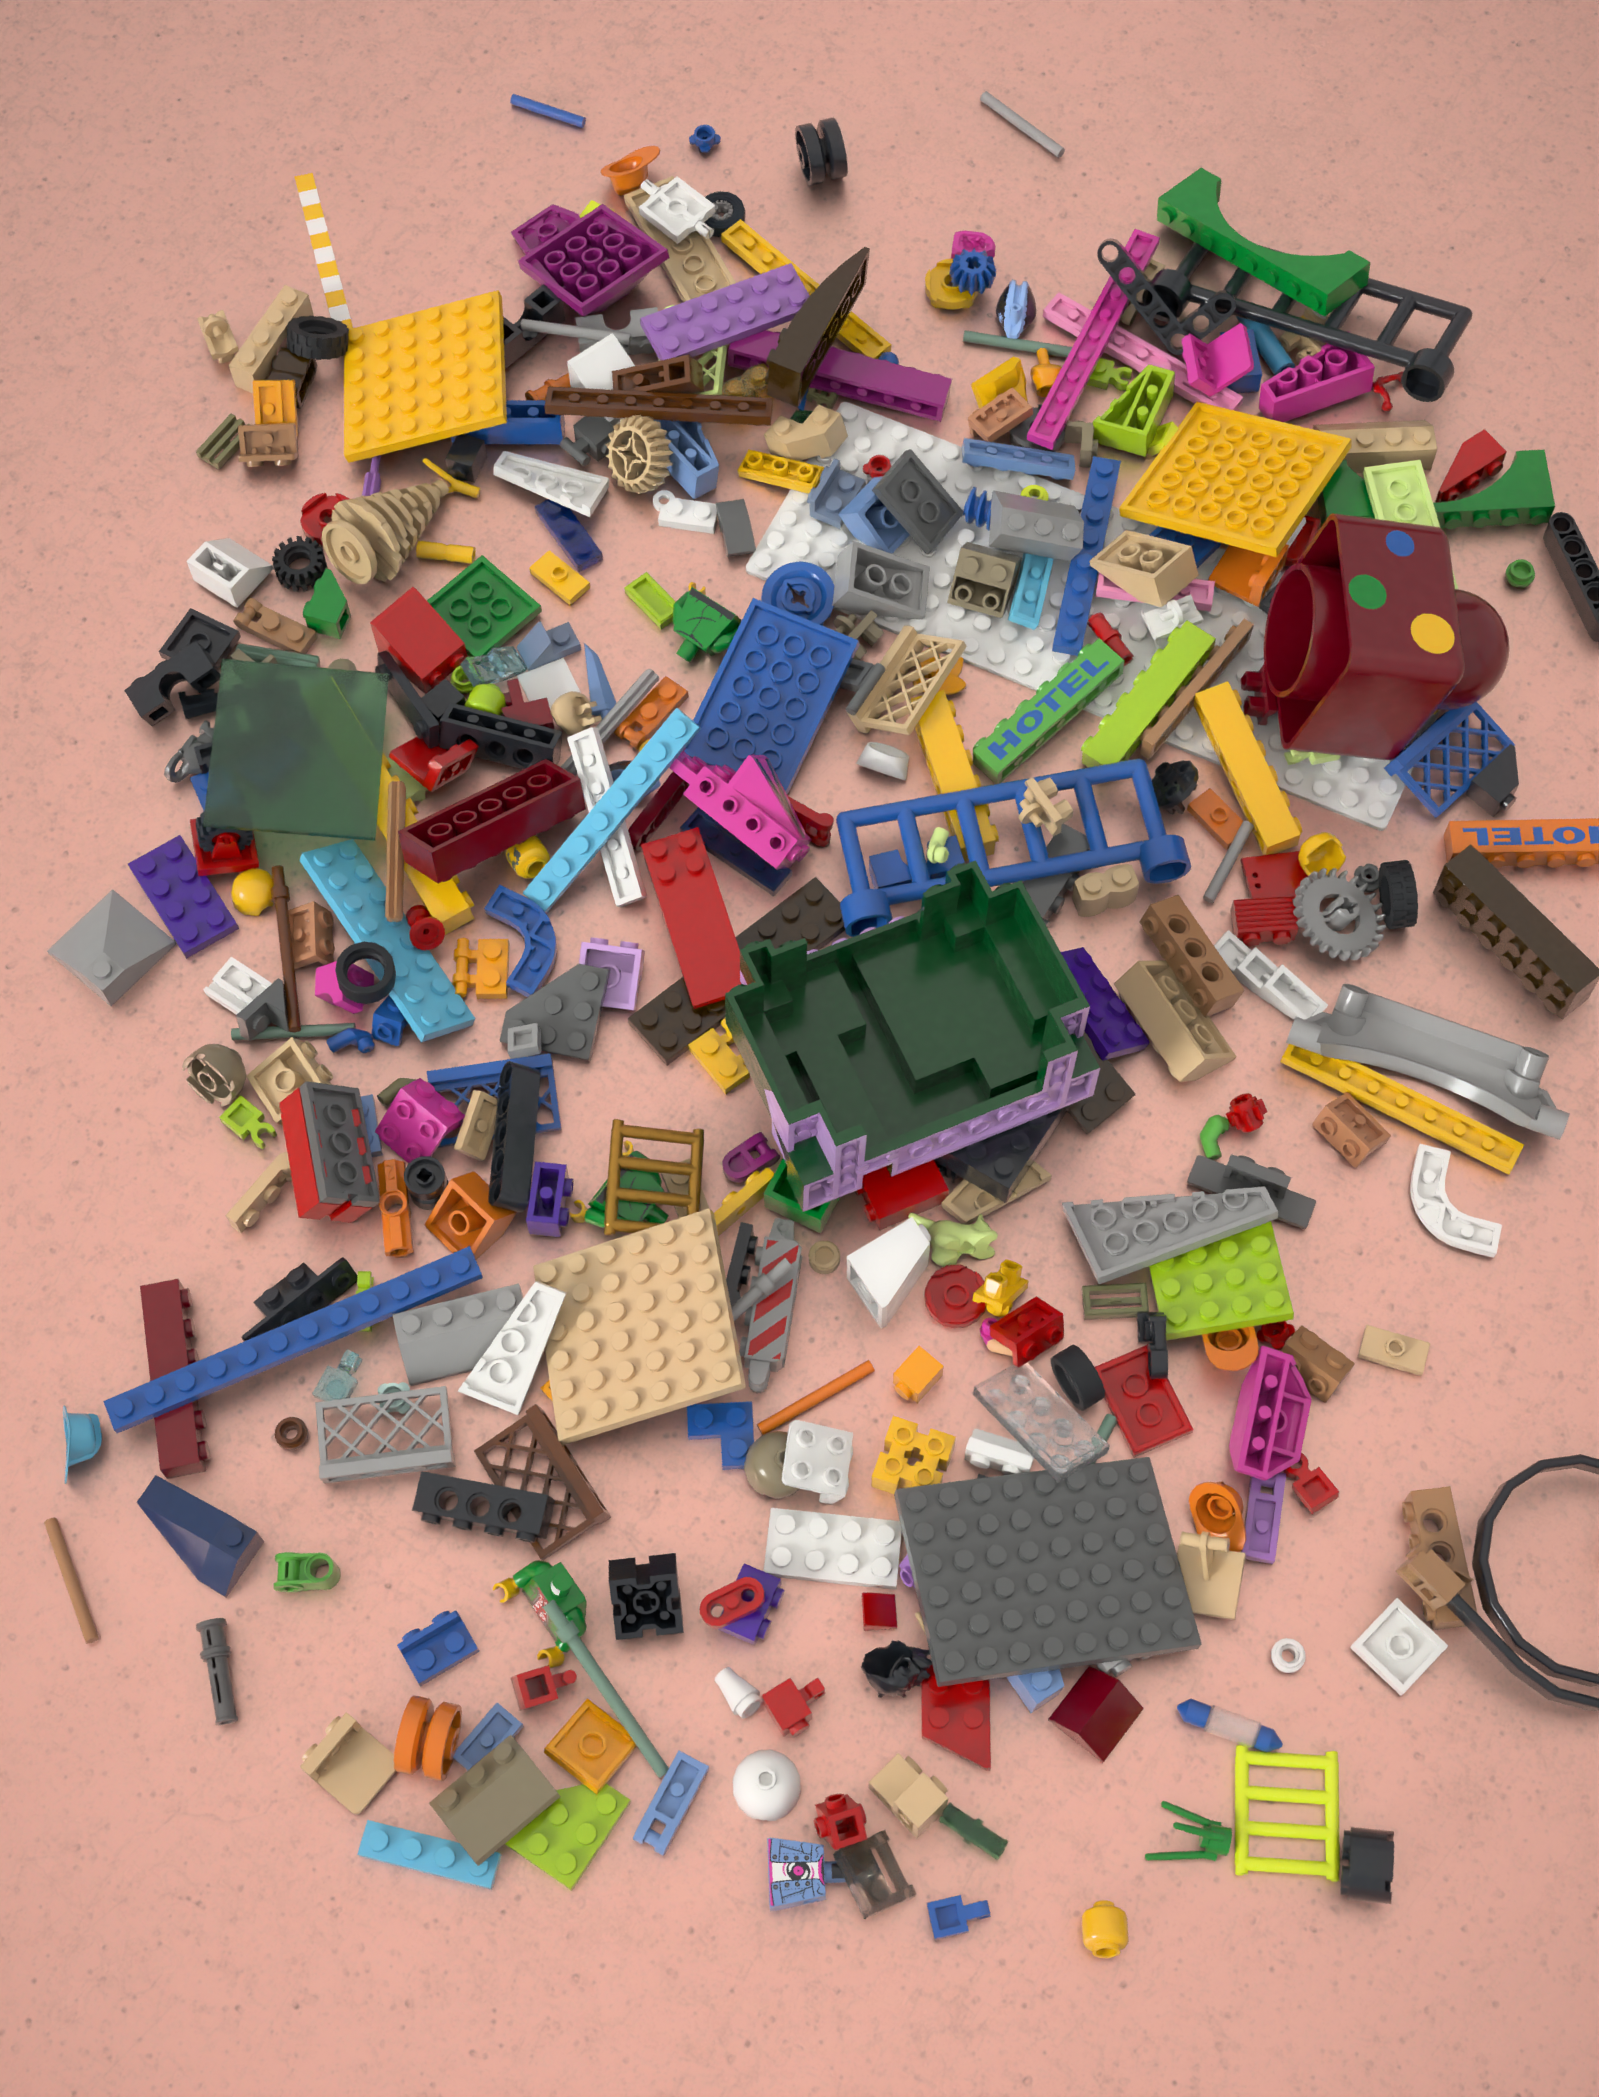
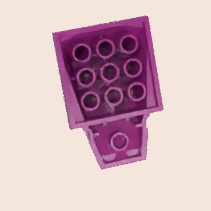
(587, 258)

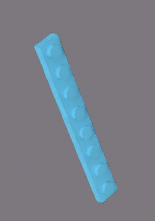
(612, 810)

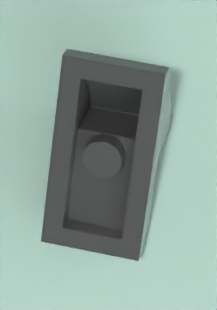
(263, 1010)

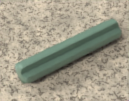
(258, 654)

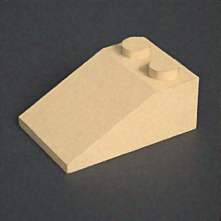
(1147, 566)

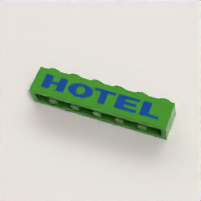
(1047, 711)

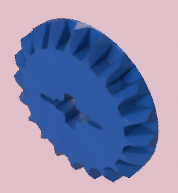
(802, 579)

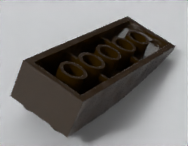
(814, 330)

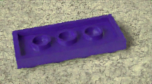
(182, 898)
(1108, 1020)

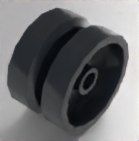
(821, 151)

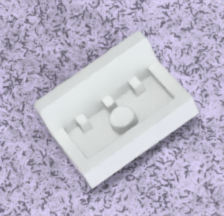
(997, 1452)

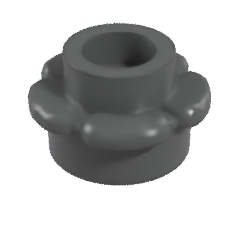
(1362, 872)

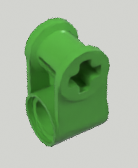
(299, 1570)

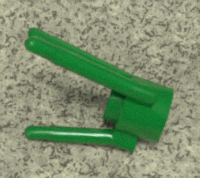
(1213, 1837)

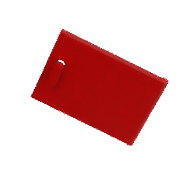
(1276, 875)

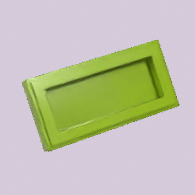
(651, 599)

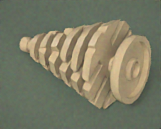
(378, 531)

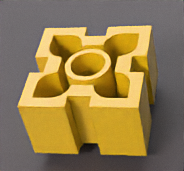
(905, 1442)

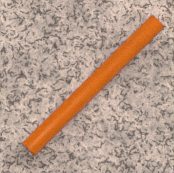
(815, 1397)

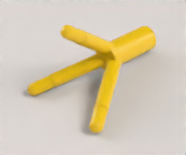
(457, 485)

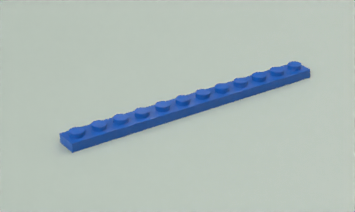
(292, 1340)

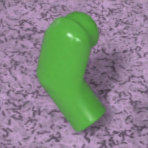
(1211, 1131)

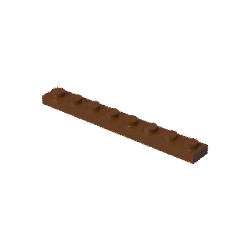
(659, 405)

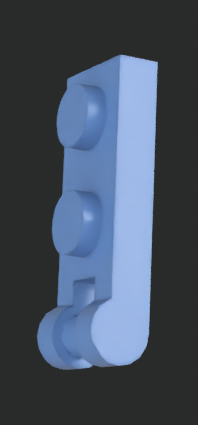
(671, 1801)

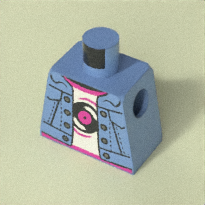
(798, 1873)

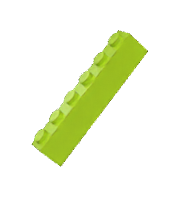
(1151, 692)

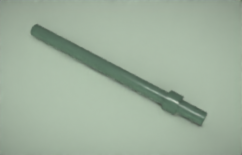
(568, 1633)

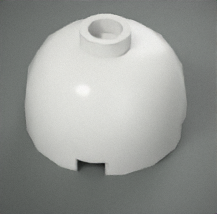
(766, 1785)

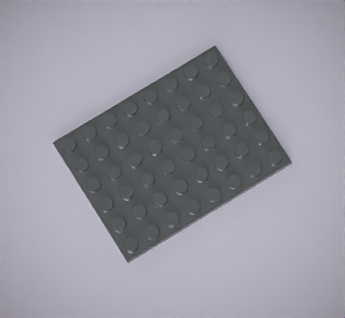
(1045, 1571)

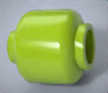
(486, 698)

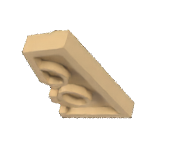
(969, 1201)

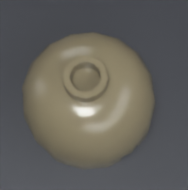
(216, 1073)
(765, 1465)

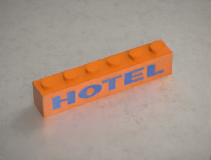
(1527, 841)

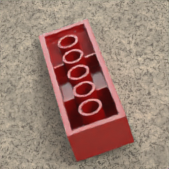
(694, 915)

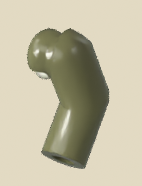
(388, 1094)

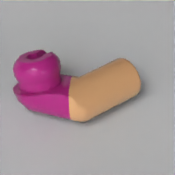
(992, 1344)

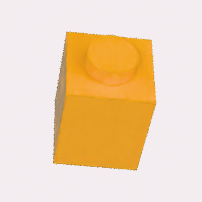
(917, 1375)

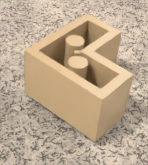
(910, 1796)

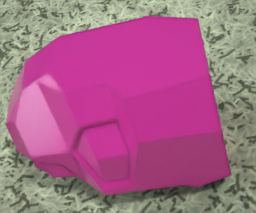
(970, 239)

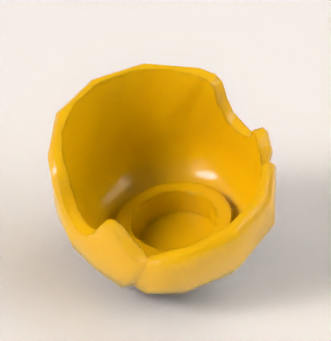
(1321, 852)
(252, 891)

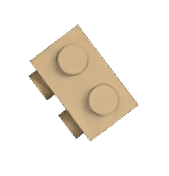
(349, 1763)

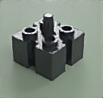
(645, 1596)

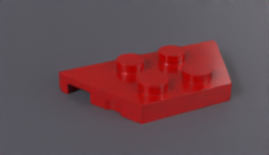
(958, 1718)

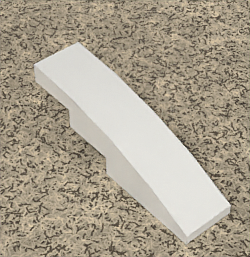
(1266, 980)

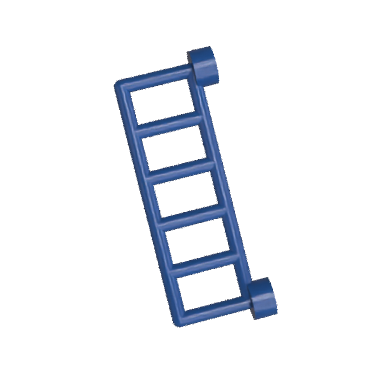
(1161, 857)

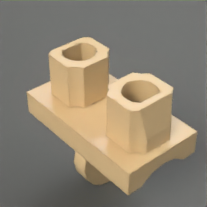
(218, 336)
(1040, 810)

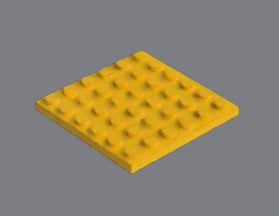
(424, 377)
(1236, 478)

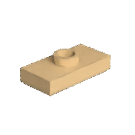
(1394, 1350)

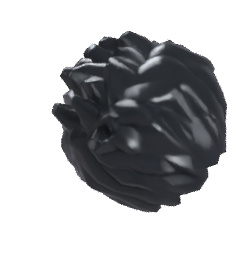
(896, 1668)

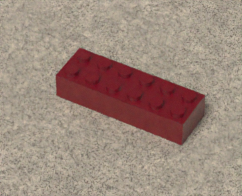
(492, 820)

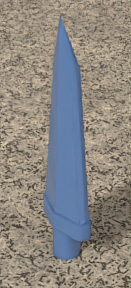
(598, 685)

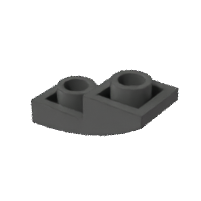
(736, 527)

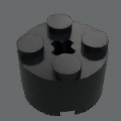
(1370, 1865)

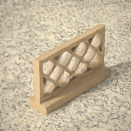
(898, 660)

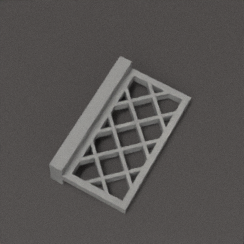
(385, 1463)

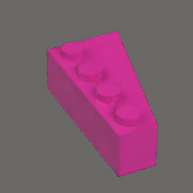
(1316, 383)

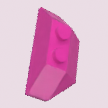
(1270, 1416)

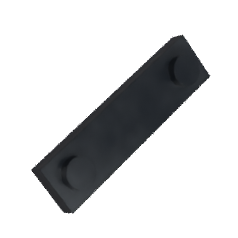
(411, 703)

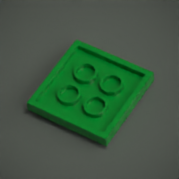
(484, 607)

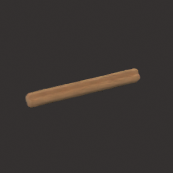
(395, 856)

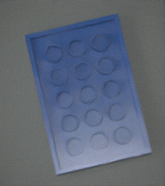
(771, 691)

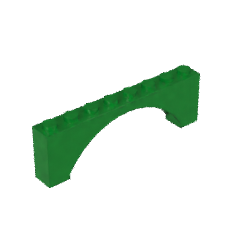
(1312, 280)
(1518, 497)

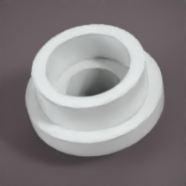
(1292, 1646)

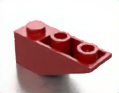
(1475, 461)

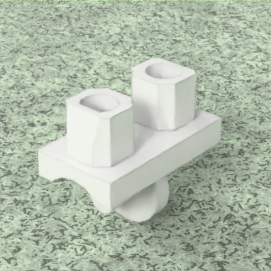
(1164, 619)

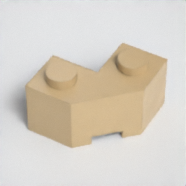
(818, 435)

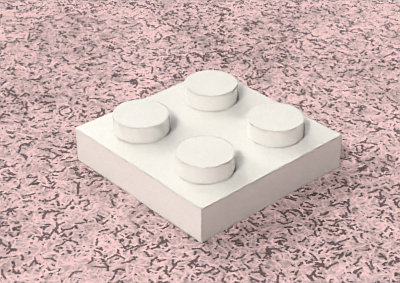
(1399, 1646)

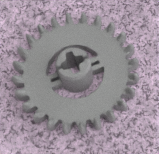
(1348, 905)

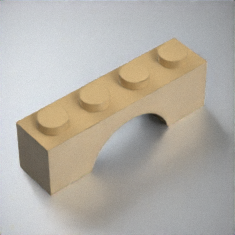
(257, 352)

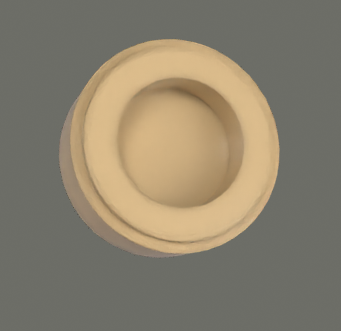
(824, 1257)

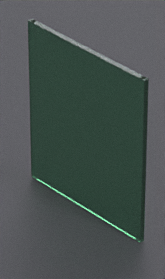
(297, 750)

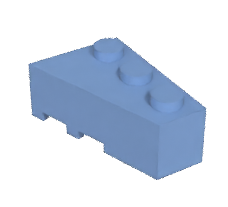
(693, 457)

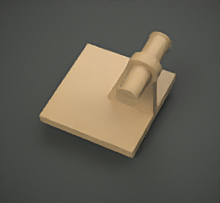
(1211, 1574)

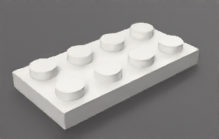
(833, 1548)

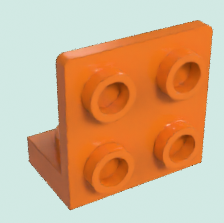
(1247, 573)

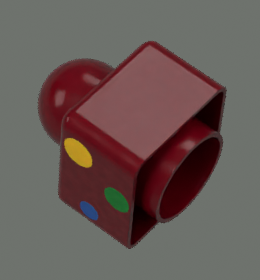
(1375, 639)

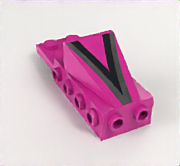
(747, 805)

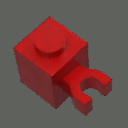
(789, 1706)

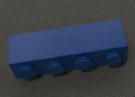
(524, 425)

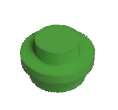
(1520, 573)

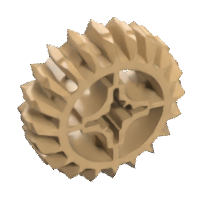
(639, 454)

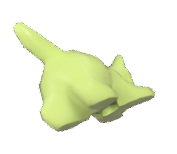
(953, 1239)

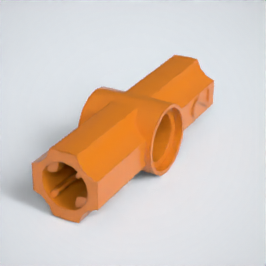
(396, 1225)

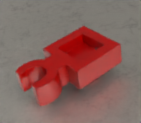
(1311, 1487)

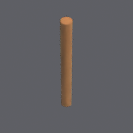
(71, 1580)

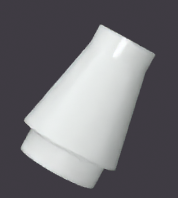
(740, 1695)

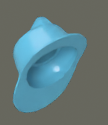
(82, 1437)

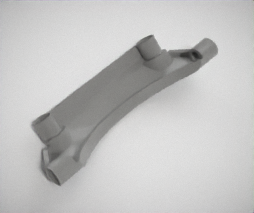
(1436, 1051)

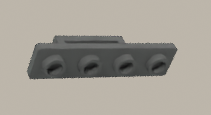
(1245, 1173)

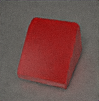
(879, 1611)

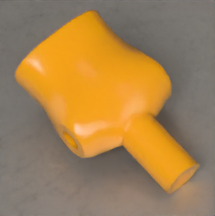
(1044, 373)

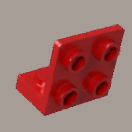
(434, 765)

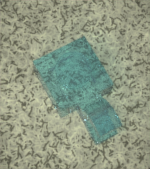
(338, 1383)

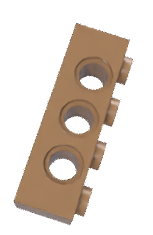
(1191, 956)
(1439, 1507)

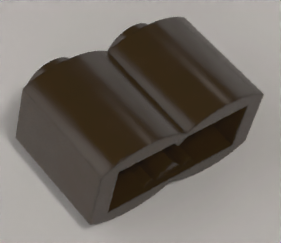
(293, 367)

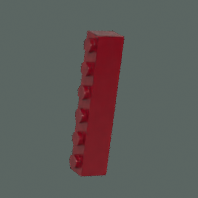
(169, 1349)

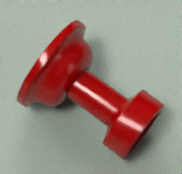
(425, 930)

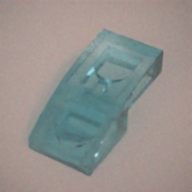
(495, 667)

